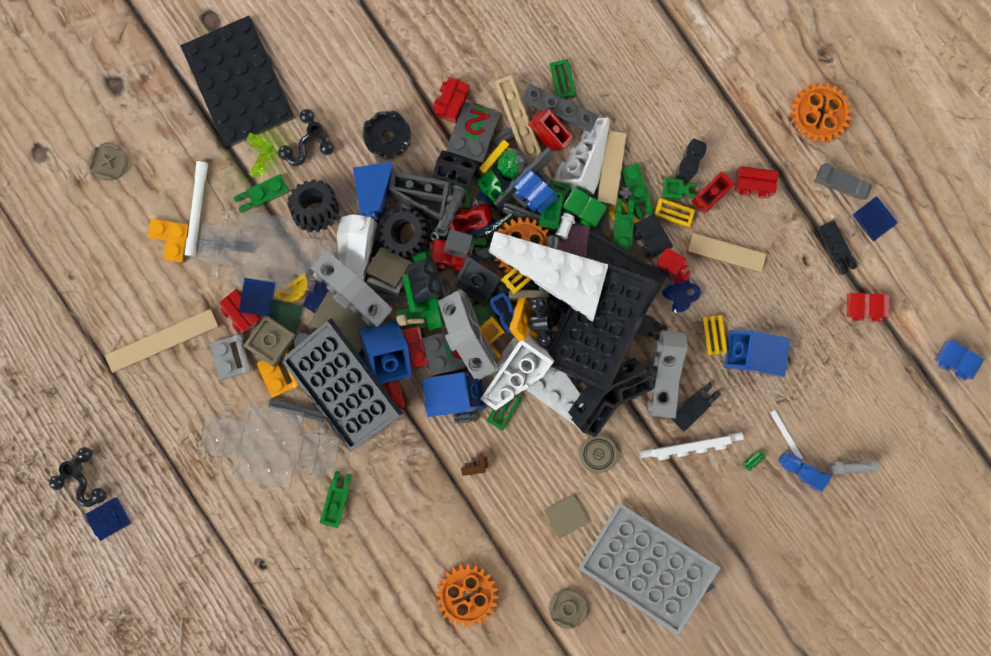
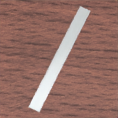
(786, 435)

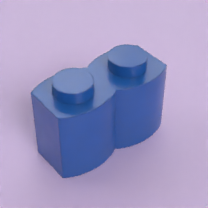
(535, 191)
(503, 309)
(959, 360)

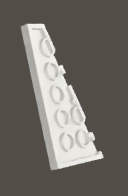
(558, 272)
(552, 389)

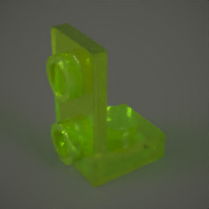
(267, 151)

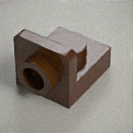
(471, 467)

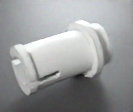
(565, 225)

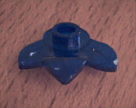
(679, 295)

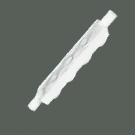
(684, 448)

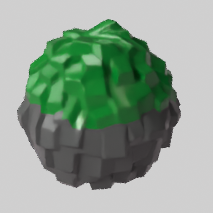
(512, 163)

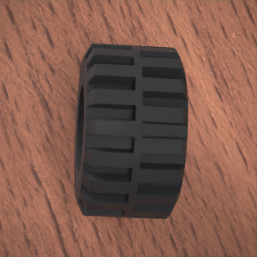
(312, 193)
(392, 230)

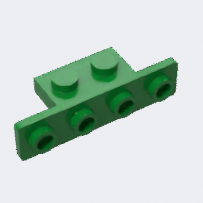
(431, 308)

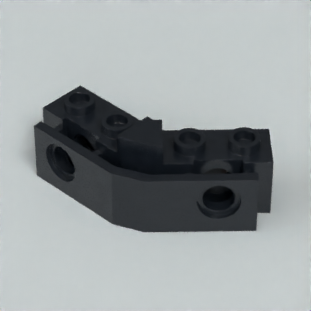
(600, 405)

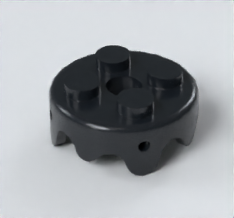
(387, 122)

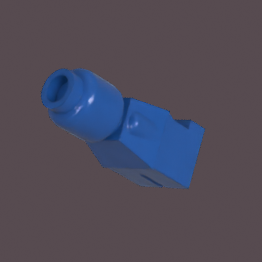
(805, 472)

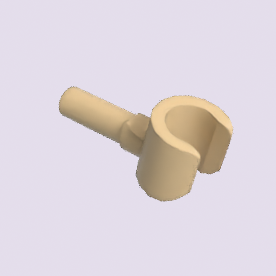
(402, 320)

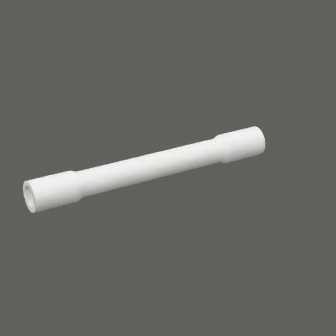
(200, 178)

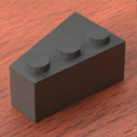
(420, 194)

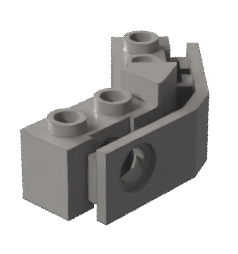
(350, 289)
(466, 335)
(666, 373)

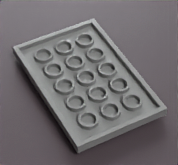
(649, 569)

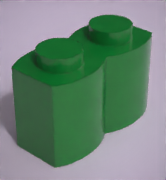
(584, 208)

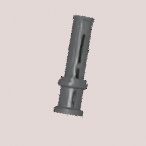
(453, 203)

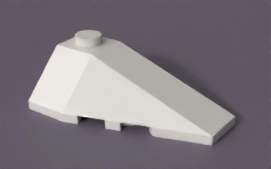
(586, 160)
(355, 242)
(523, 367)

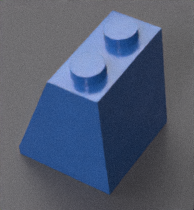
(373, 188)
(386, 352)
(757, 352)
(452, 394)

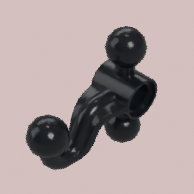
(326, 147)
(544, 321)
(58, 481)

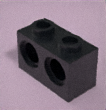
(455, 169)

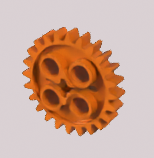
(836, 117)
(524, 231)
(475, 610)

